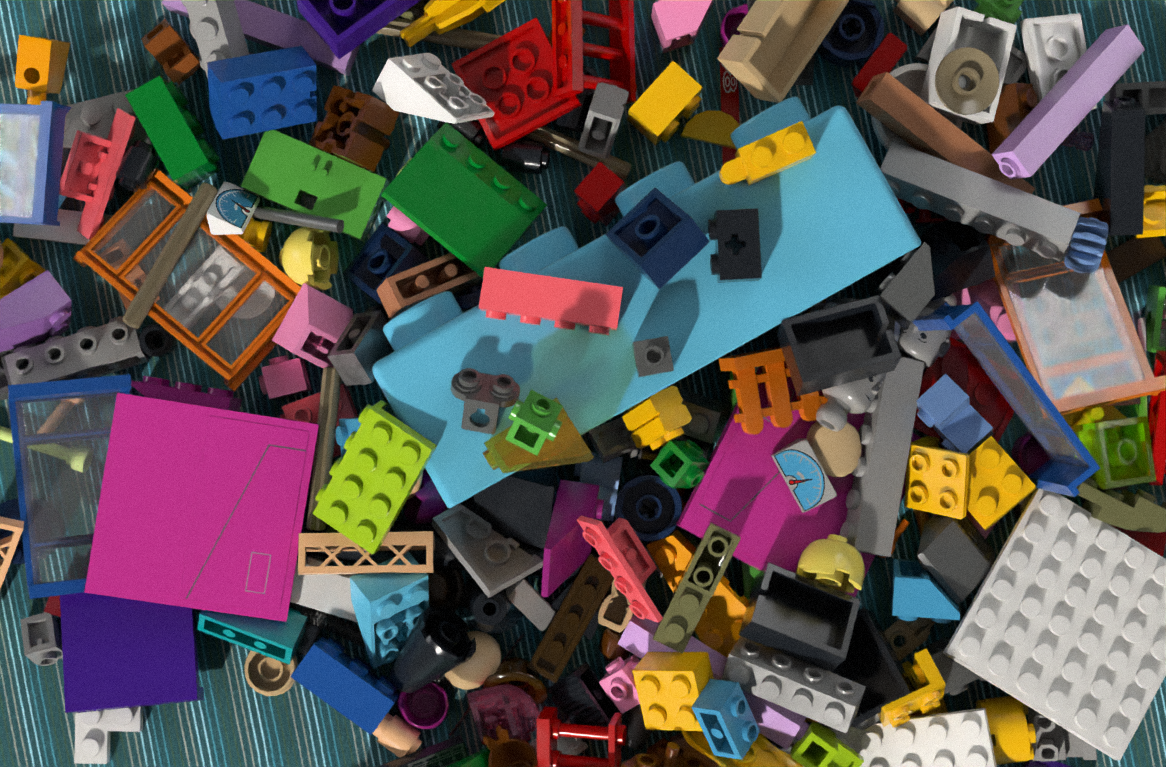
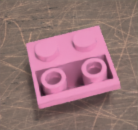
(679, 21)
(313, 326)

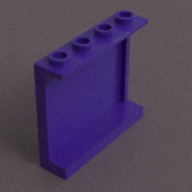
(127, 653)

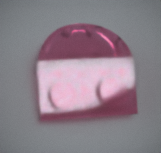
(504, 706)

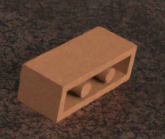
(425, 281)

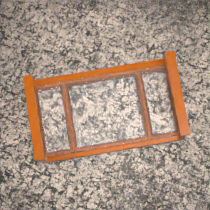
(220, 295)
(1072, 326)

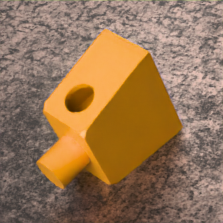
(40, 67)

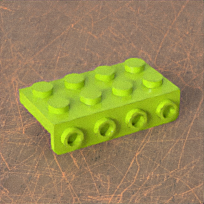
(373, 477)

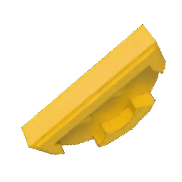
(712, 128)

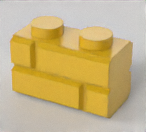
(657, 419)

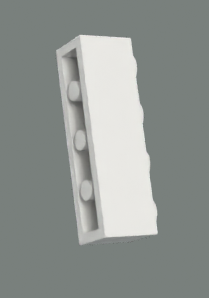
(323, 592)

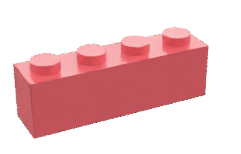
(550, 299)

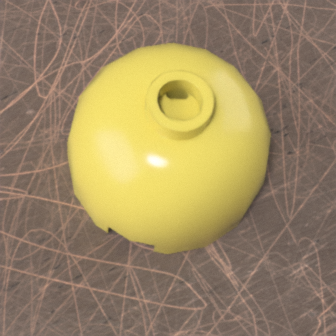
(310, 257)
(833, 564)

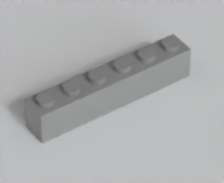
(979, 201)
(883, 461)

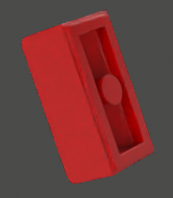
(881, 61)

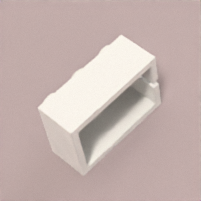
(953, 32)

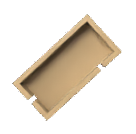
(778, 43)

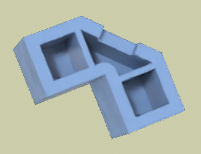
(952, 416)

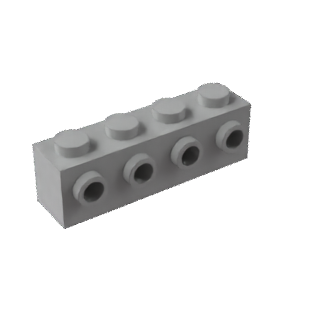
(216, 30)
(78, 356)
(794, 684)

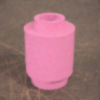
(406, 227)

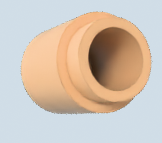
(397, 735)

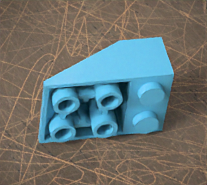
(388, 609)

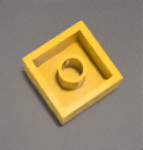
(664, 103)
(994, 483)
(669, 687)

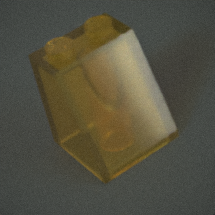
(565, 449)

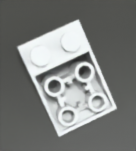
(427, 89)

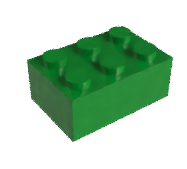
(174, 131)

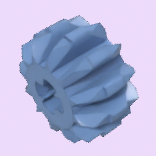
(1086, 245)

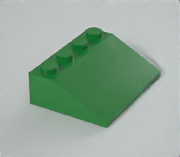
(464, 200)

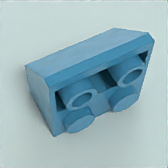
(918, 594)

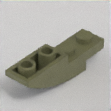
(1123, 510)
(696, 587)

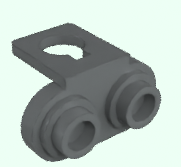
(486, 393)

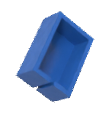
(262, 92)
(346, 684)

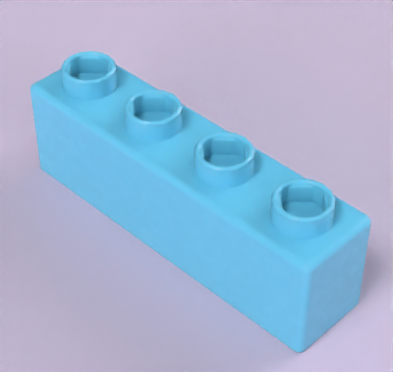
(817, 232)

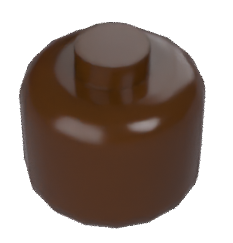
(609, 645)

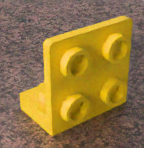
(936, 479)
(928, 692)

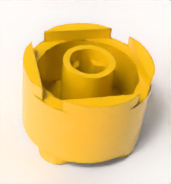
(1009, 729)

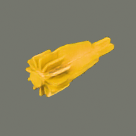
(445, 16)

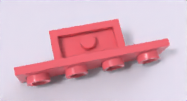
(92, 170)
(625, 559)

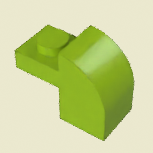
(822, 749)

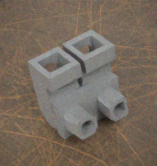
(1055, 742)

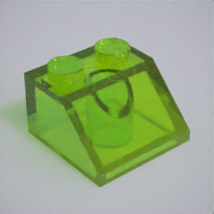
(1120, 450)

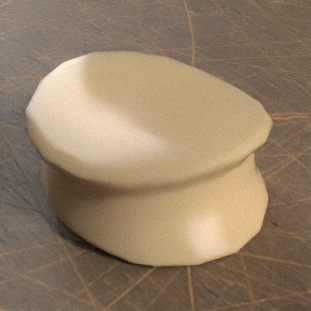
(836, 451)
(480, 665)
(268, 674)

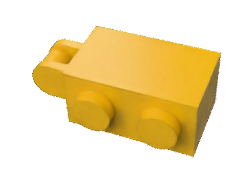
(769, 156)

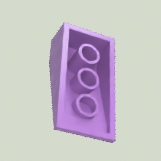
(34, 312)

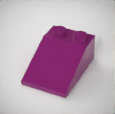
(565, 544)

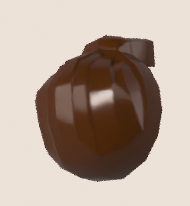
(509, 751)

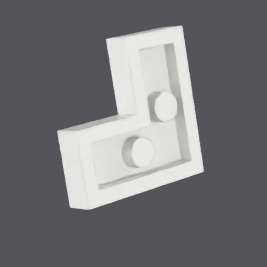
(95, 729)

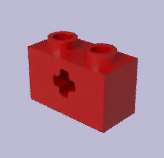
(598, 194)

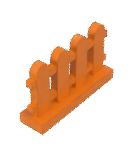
(776, 387)

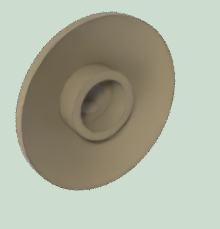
(980, 77)

